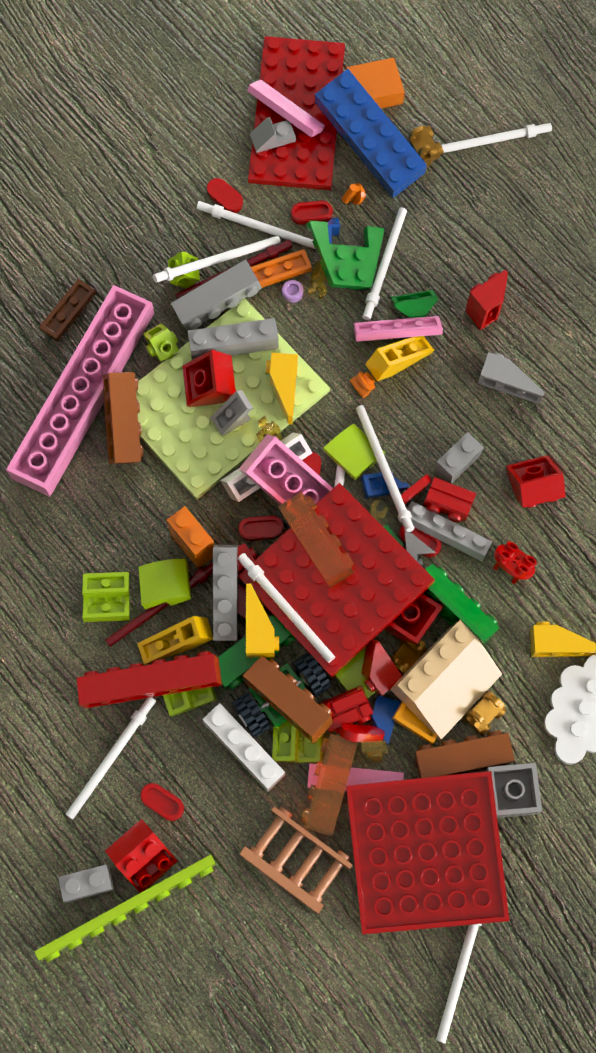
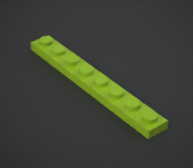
(117, 914)

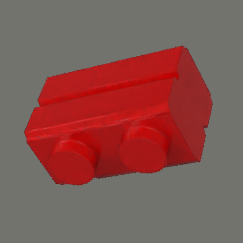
(449, 500)
(349, 708)

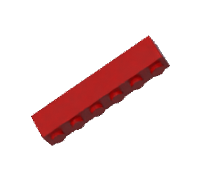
(149, 680)

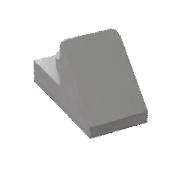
(272, 135)
(232, 413)
(415, 546)

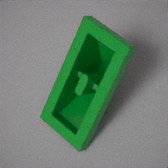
(415, 304)

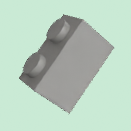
(458, 458)
(86, 883)

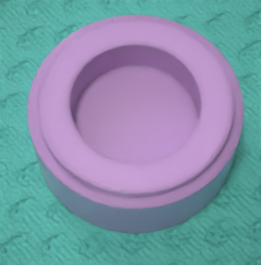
(292, 291)

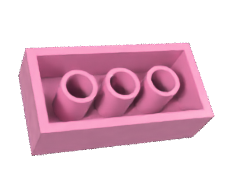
(282, 472)

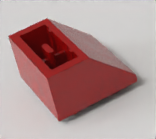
(487, 299)
(141, 856)

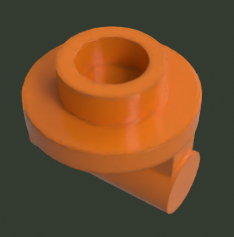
(354, 194)
(363, 383)

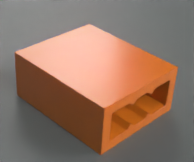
(380, 81)
(191, 537)

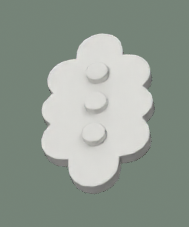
(574, 713)

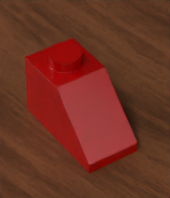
(379, 669)

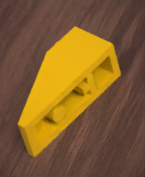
(398, 356)
(283, 380)
(259, 630)
(176, 639)
(558, 642)

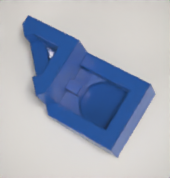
(333, 228)
(375, 485)
(382, 715)

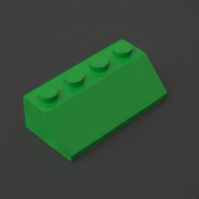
(459, 607)

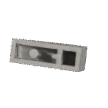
(506, 377)

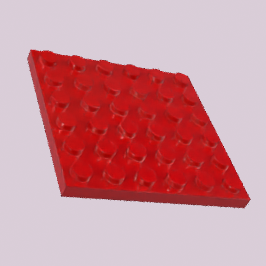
(357, 607)
(427, 853)

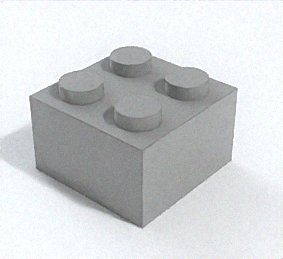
(516, 790)

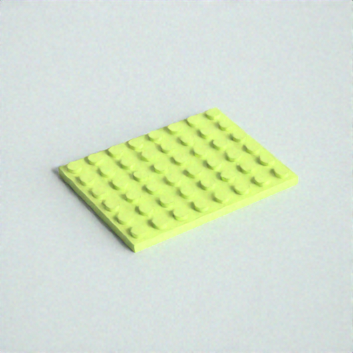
(187, 436)

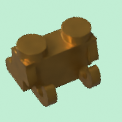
(424, 145)
(407, 655)
(484, 712)

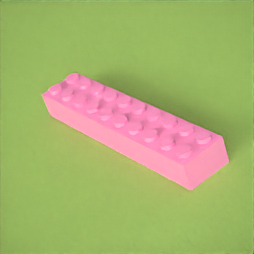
(79, 391)

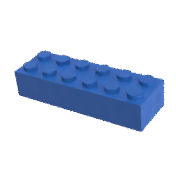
(370, 133)

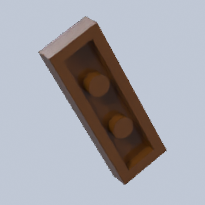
(67, 310)

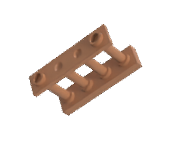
(274, 869)

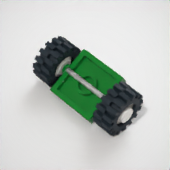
(252, 714)

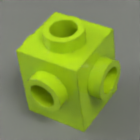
(187, 279)
(161, 342)

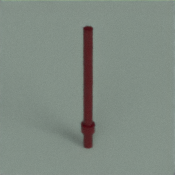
(270, 253)
(200, 576)

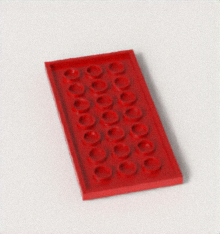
(298, 72)

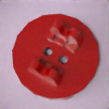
(514, 561)

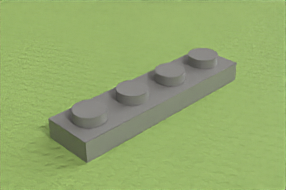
(449, 531)

